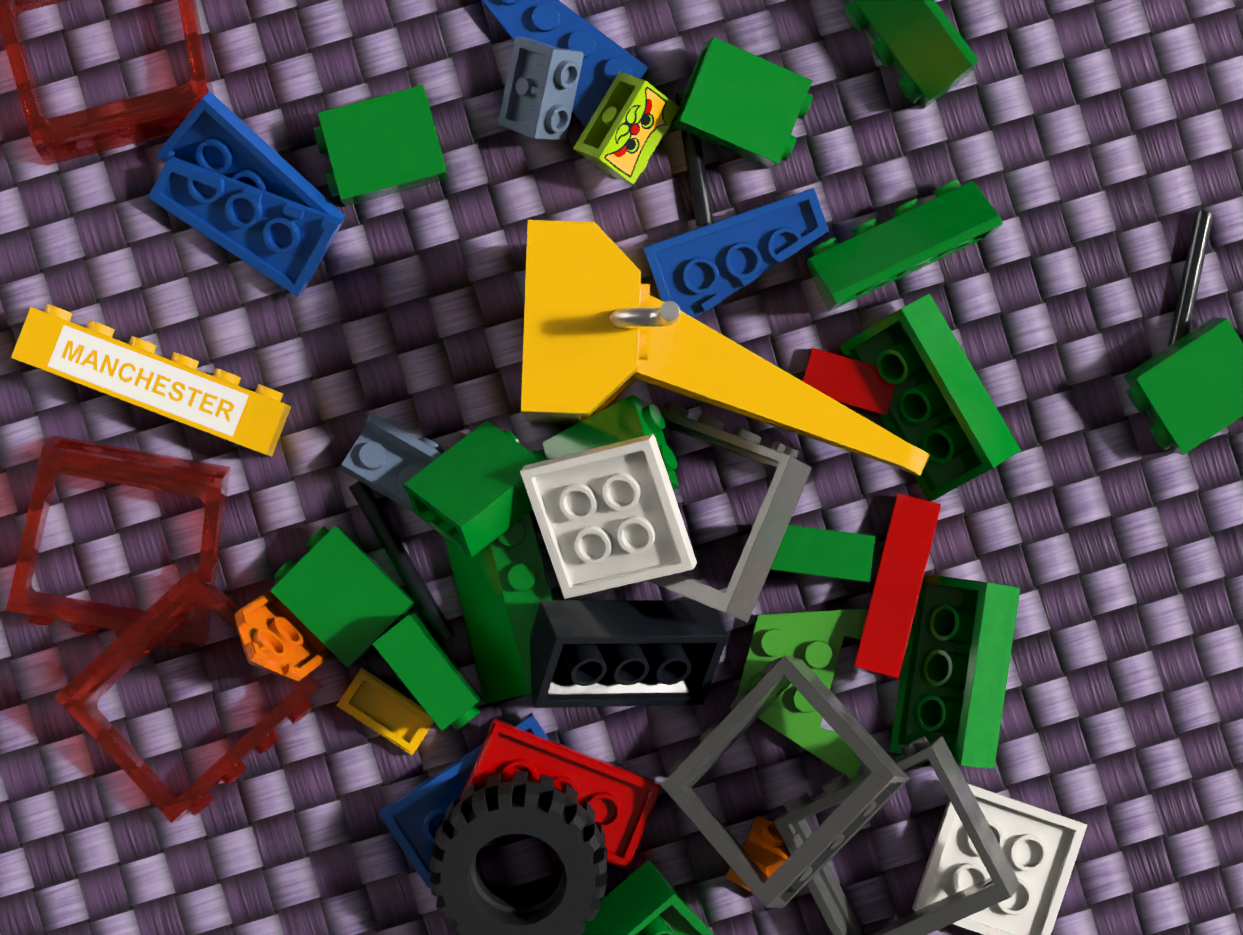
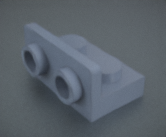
(540, 89)
(389, 457)

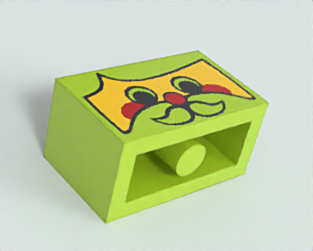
(626, 127)

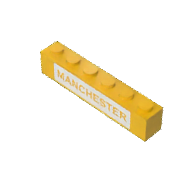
(150, 380)

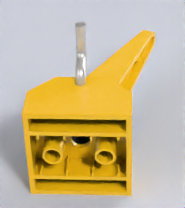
(600, 331)

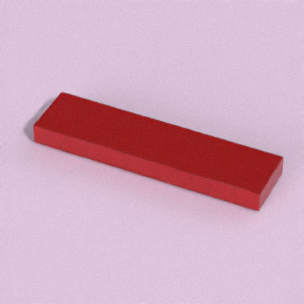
(897, 586)

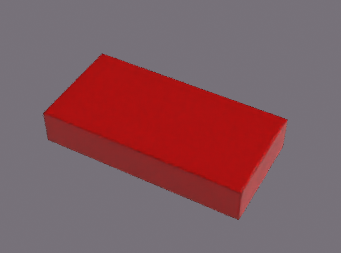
(848, 381)

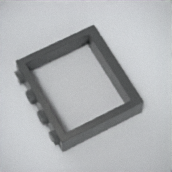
(769, 524)
(834, 831)
(827, 890)

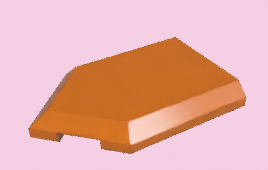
(278, 639)

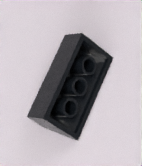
(623, 652)

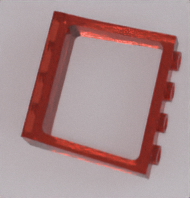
(112, 123)
(127, 468)
(126, 651)

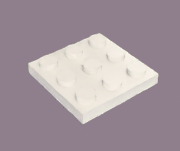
(609, 516)
(1038, 848)

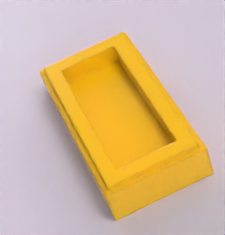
(386, 711)

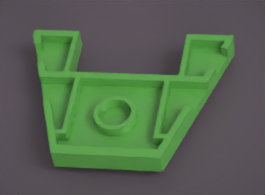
(817, 641)

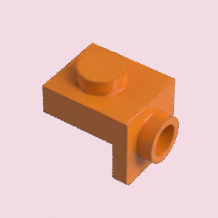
(764, 847)

